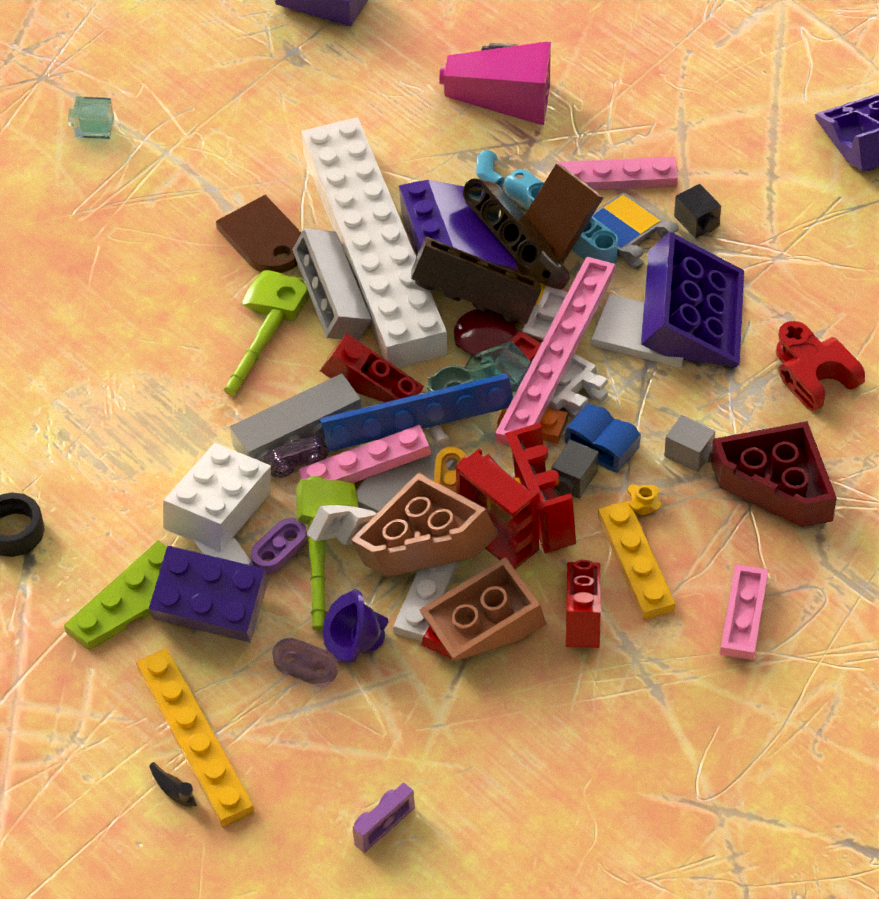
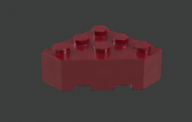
(777, 472)

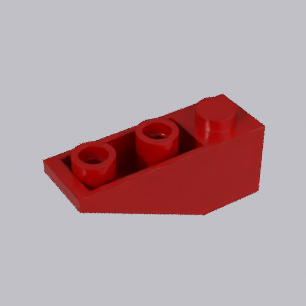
(369, 372)
(583, 604)

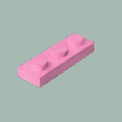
(744, 612)

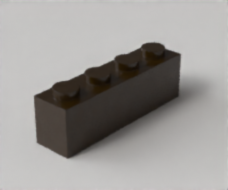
(475, 280)

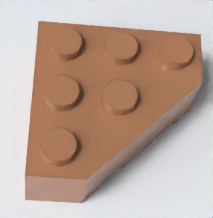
(423, 529)

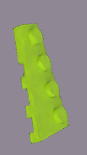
(119, 602)

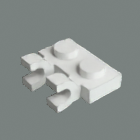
(578, 375)

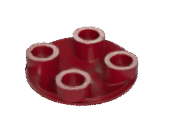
(481, 331)

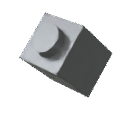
(575, 468)

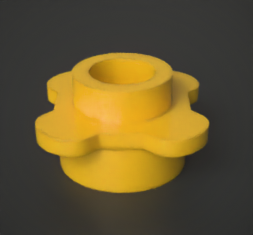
(644, 498)

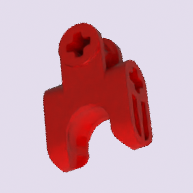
(810, 360)

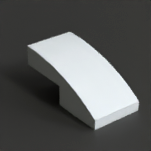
(544, 313)
(339, 523)

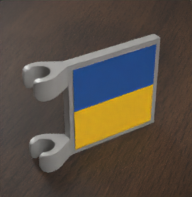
(632, 225)

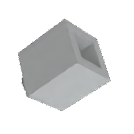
(689, 443)

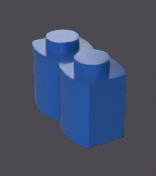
(609, 436)

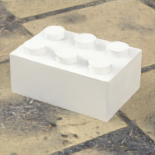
(216, 497)

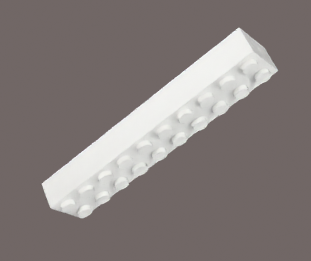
(374, 243)

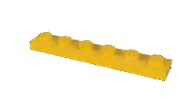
(195, 737)

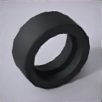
(30, 537)

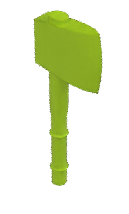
(279, 299)
(310, 495)

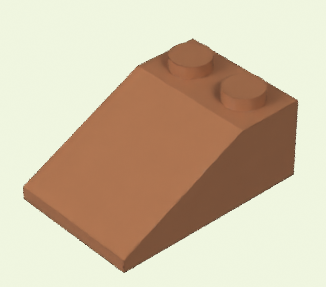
(484, 612)

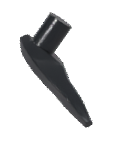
(173, 787)

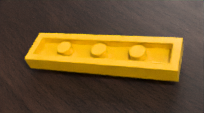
(636, 560)

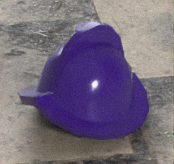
(352, 628)

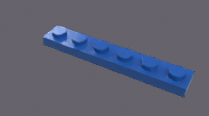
(422, 409)

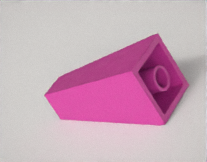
(502, 80)

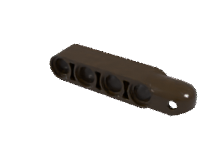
(506, 229)

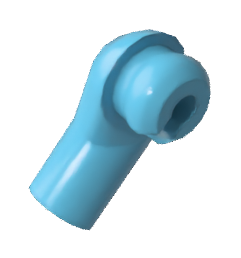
(485, 166)

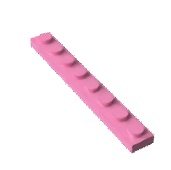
(557, 347)

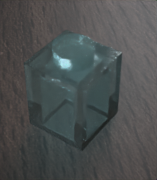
(92, 117)

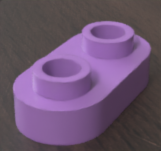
(276, 547)

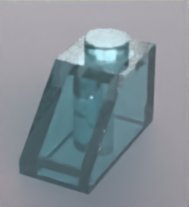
(500, 360)

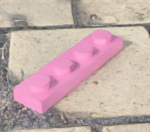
(625, 172)
(371, 457)

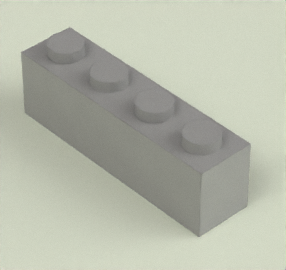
(331, 284)
(293, 418)

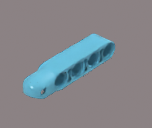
(596, 239)

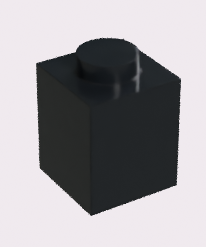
(697, 211)

